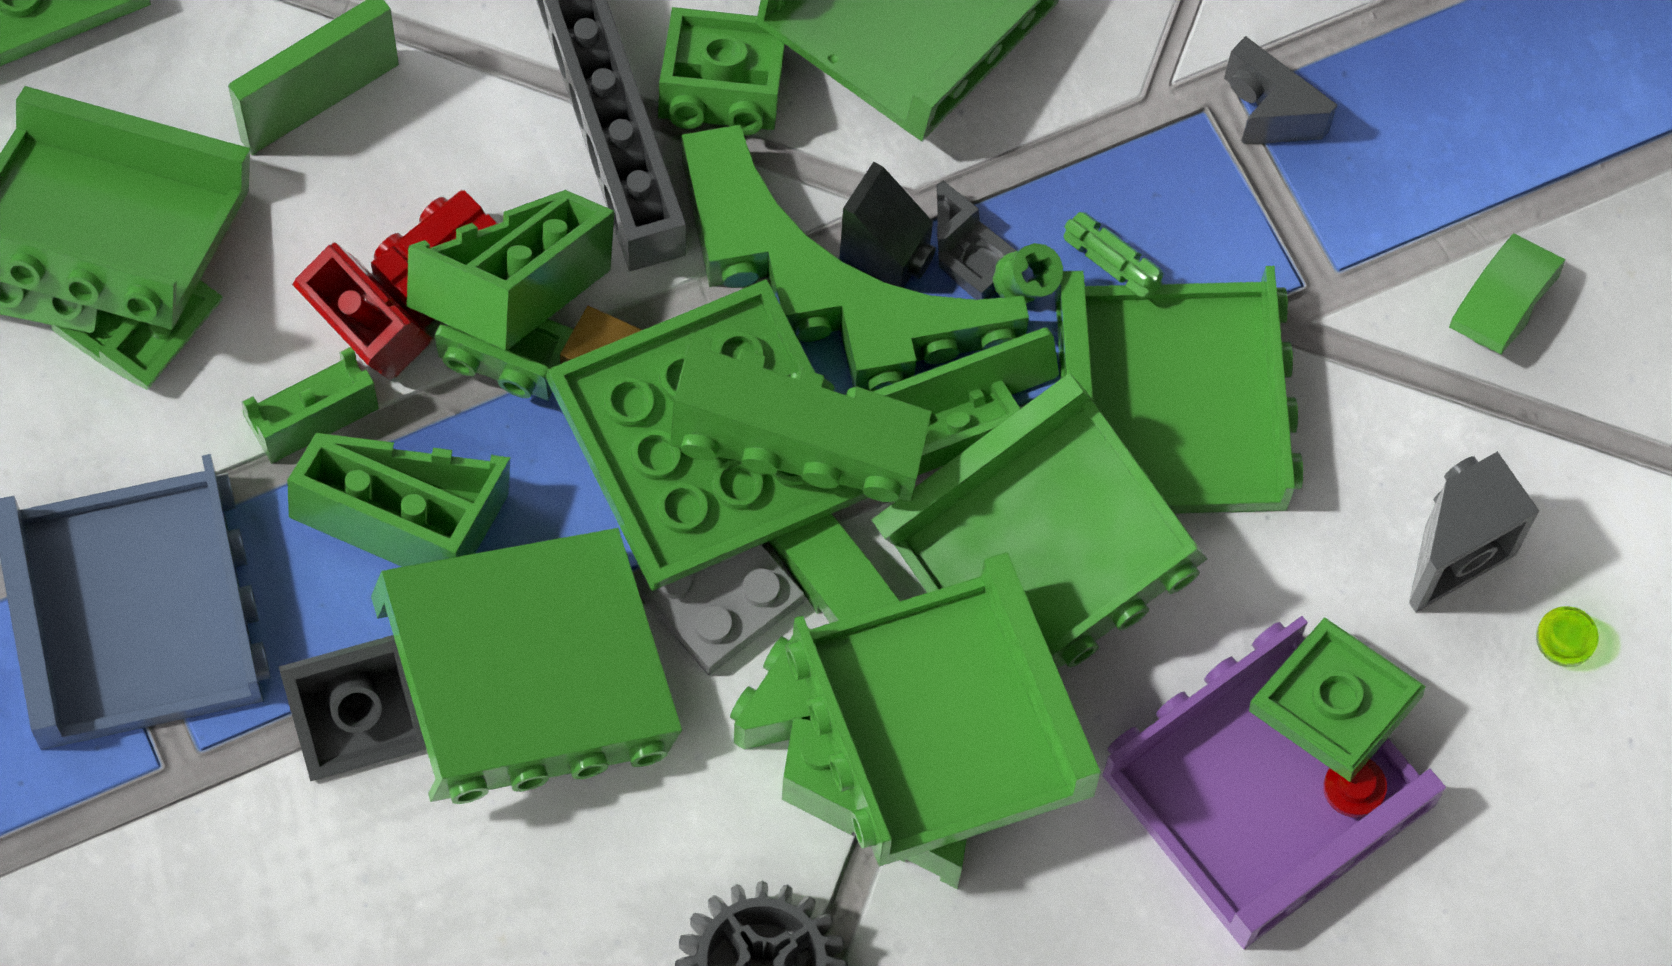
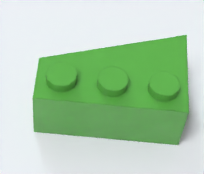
(515, 272)

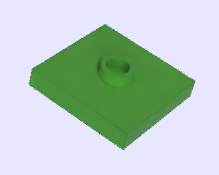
(1337, 699)

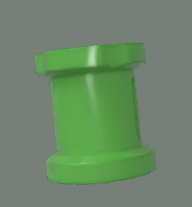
(1045, 267)

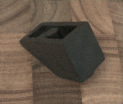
(885, 230)

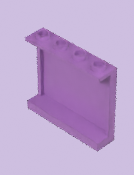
(1248, 805)

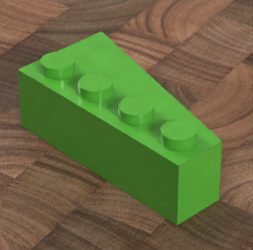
(795, 424)

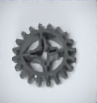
(782, 950)

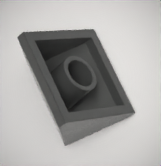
(352, 708)

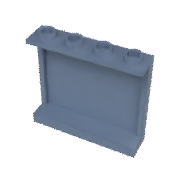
(130, 607)

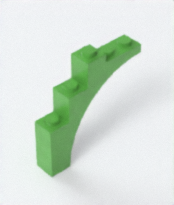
(880, 324)

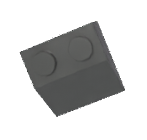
(1472, 528)

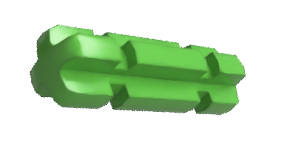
(1113, 255)

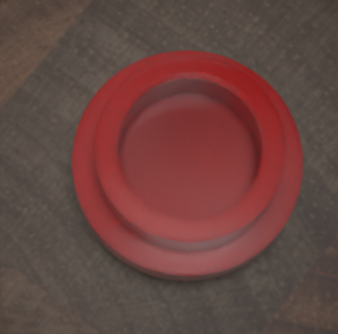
(1360, 795)

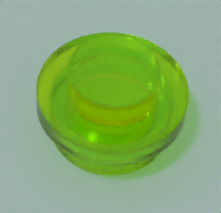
(1567, 636)

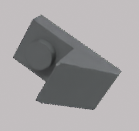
(1287, 103)

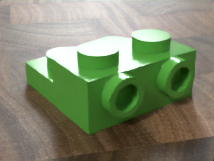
(720, 71)

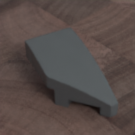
(966, 245)

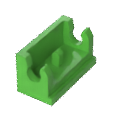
(311, 407)

